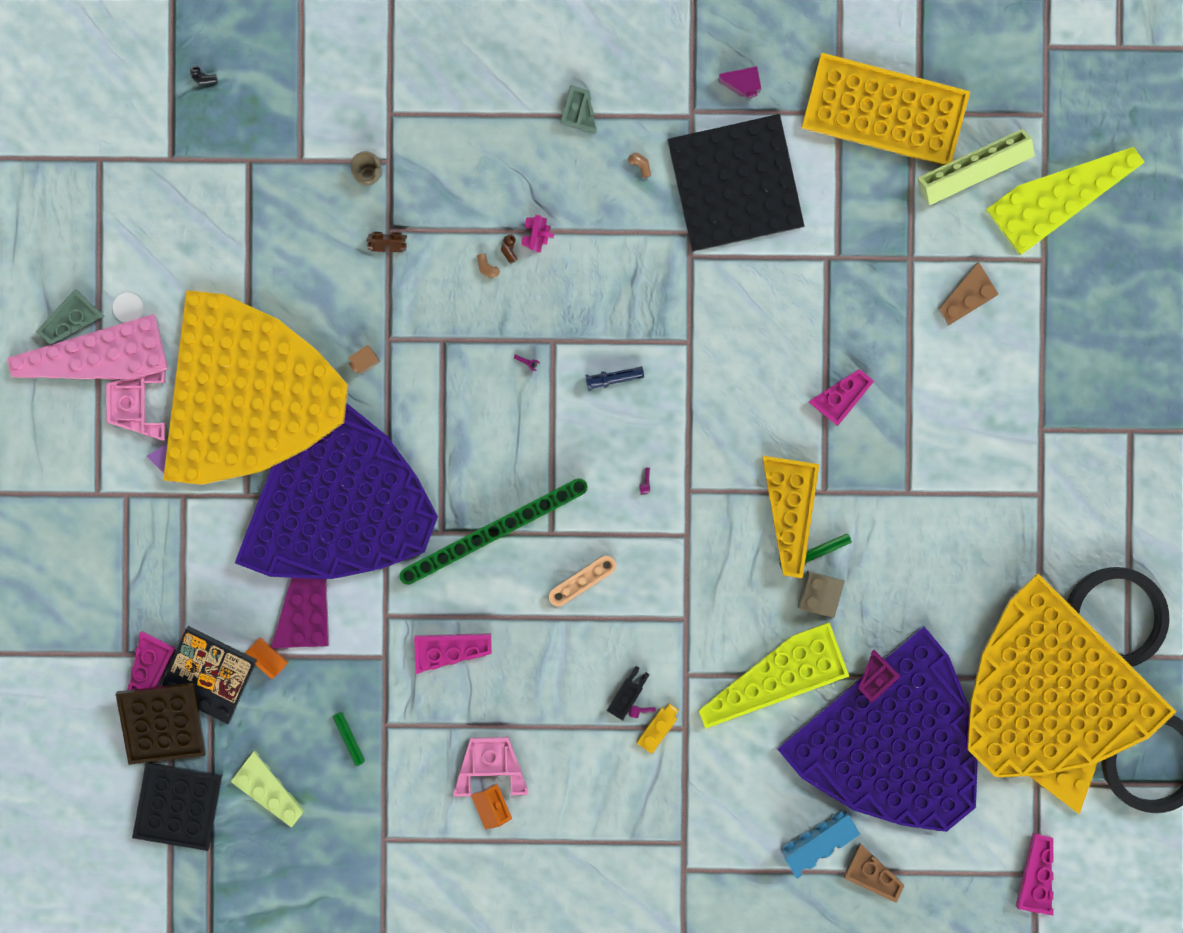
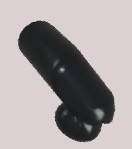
(201, 78)

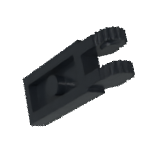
(627, 695)

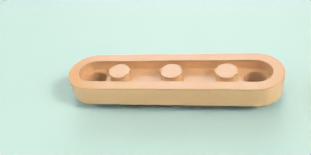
(582, 581)

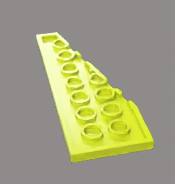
(1046, 203)
(794, 667)

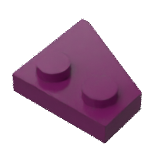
(877, 677)

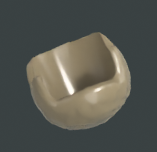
(366, 168)

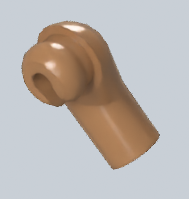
(642, 162)
(485, 268)

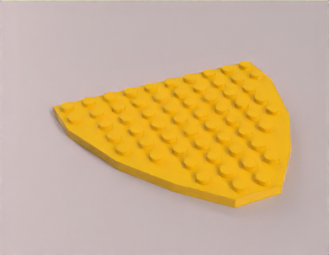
(245, 393)
(1055, 692)

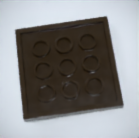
(161, 723)

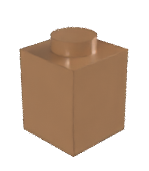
(363, 360)

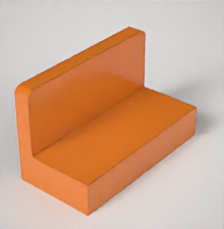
(267, 658)
(491, 807)

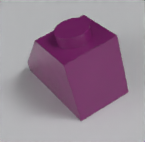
(742, 82)

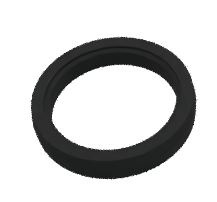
(1159, 604)
(1161, 805)

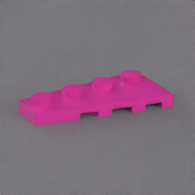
(446, 649)
(150, 661)
(1036, 883)

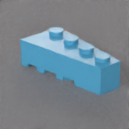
(819, 842)

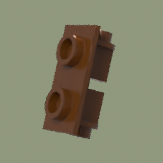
(394, 240)

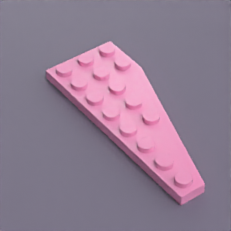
(111, 354)

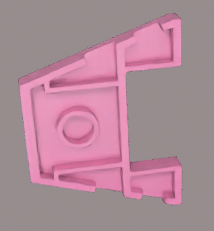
(128, 405)
(490, 758)

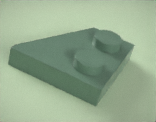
(578, 110)

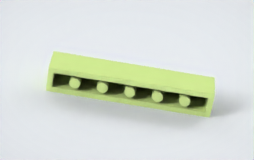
(976, 166)

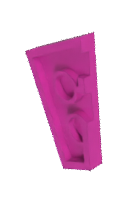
(842, 397)

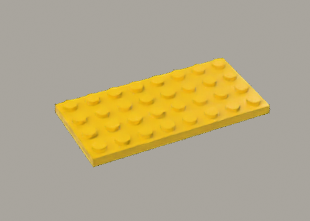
(885, 109)

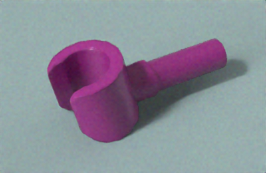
(526, 361)
(645, 488)
(635, 710)

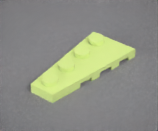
(266, 789)

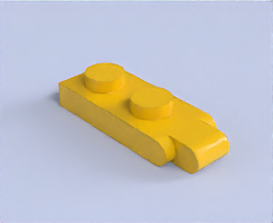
(658, 728)

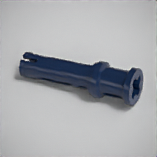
(606, 379)

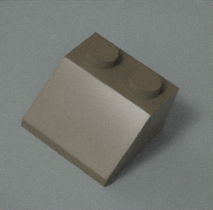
(821, 594)

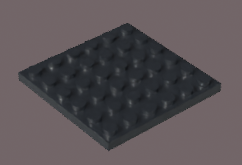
(735, 182)

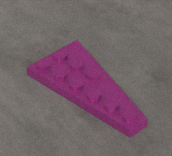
(304, 615)

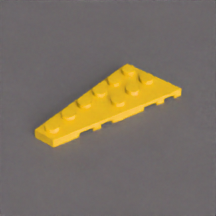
(791, 497)
(1069, 785)

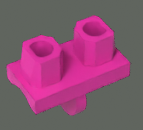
(539, 234)

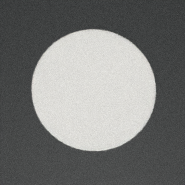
(127, 307)

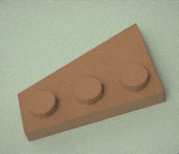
(969, 295)
(873, 875)

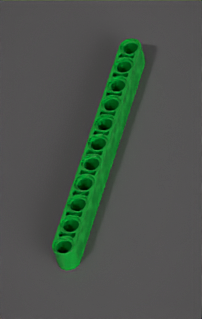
(484, 532)

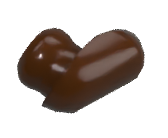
(507, 248)

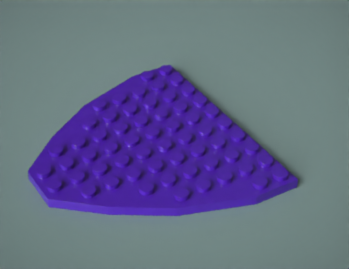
(339, 508)
(902, 752)

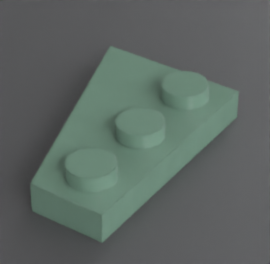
(69, 318)

